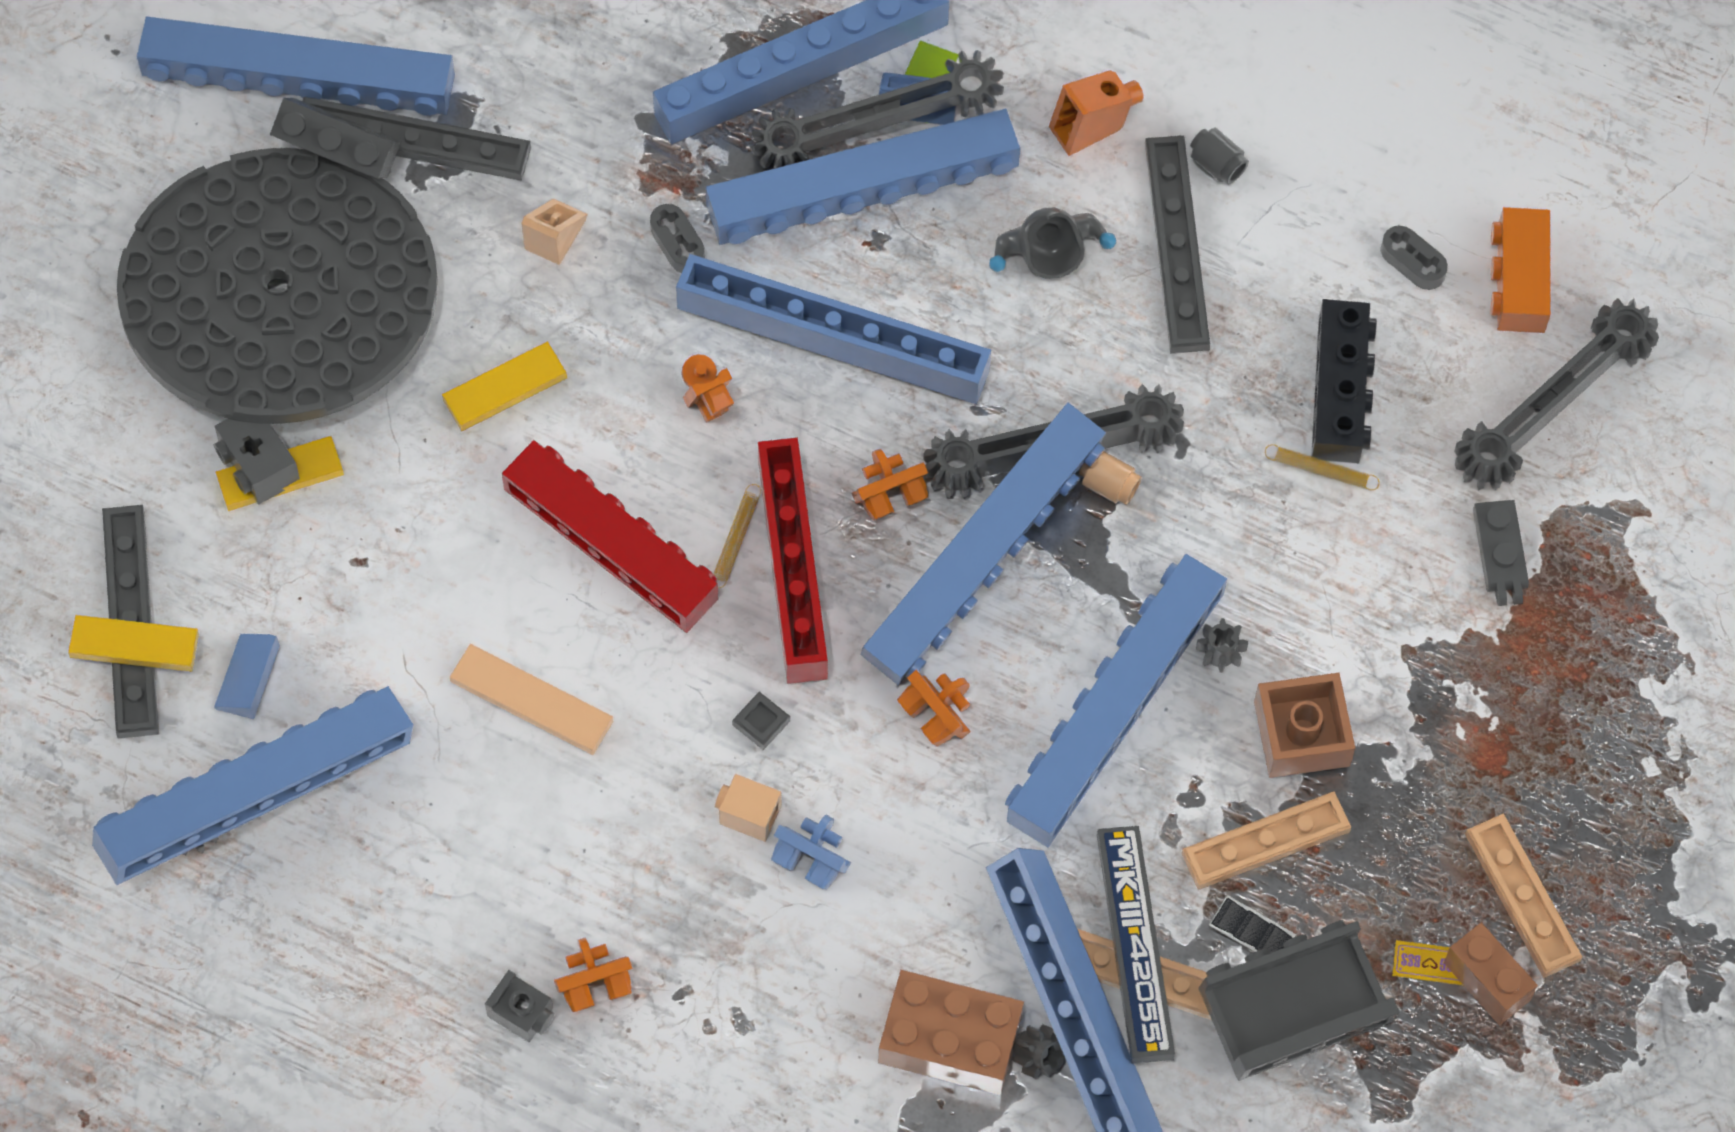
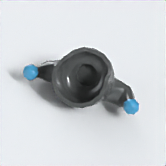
(1051, 242)

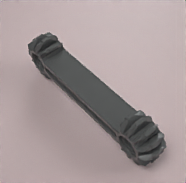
(879, 111)
(1556, 394)
(1003, 451)

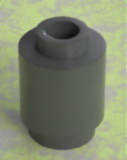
(1218, 155)

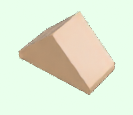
(552, 229)

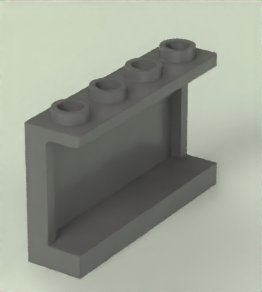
(1295, 999)

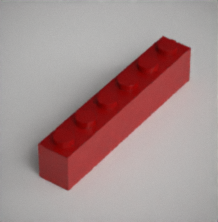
(611, 535)
(792, 561)

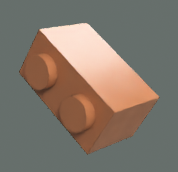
(1490, 974)

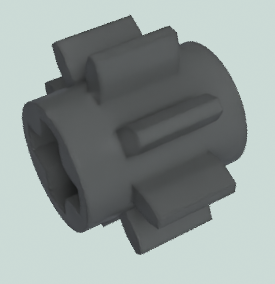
(1224, 655)
(1038, 1051)

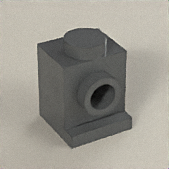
(524, 1022)

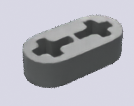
(669, 242)
(1414, 257)

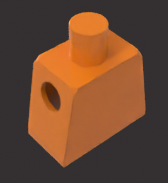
(1092, 109)

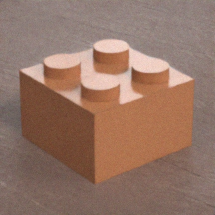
(1304, 725)

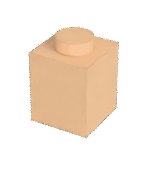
(748, 807)

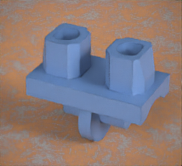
(826, 863)

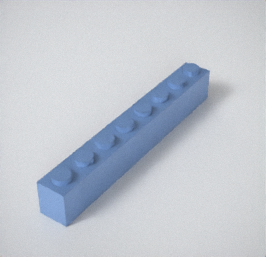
(792, 63)
(296, 66)
(862, 177)
(833, 329)
(983, 544)
(1115, 700)
(251, 784)
(1071, 993)

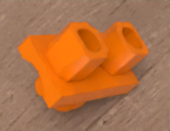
(705, 387)
(909, 482)
(924, 694)
(613, 973)

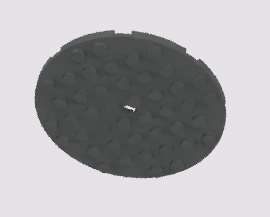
(255, 354)

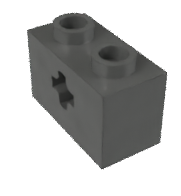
(259, 457)

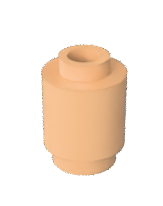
(1111, 478)

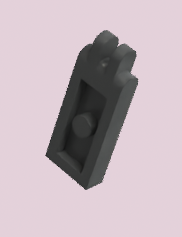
(1501, 549)

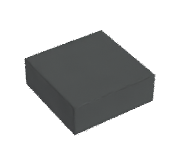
(761, 720)

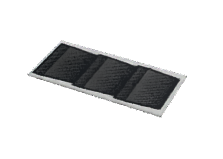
(1249, 927)

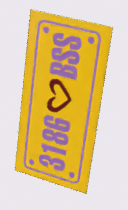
(1422, 962)

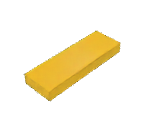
(504, 386)
(315, 464)
(133, 643)

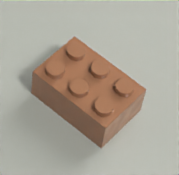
(950, 1032)

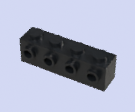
(1341, 381)

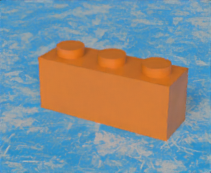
(1521, 270)

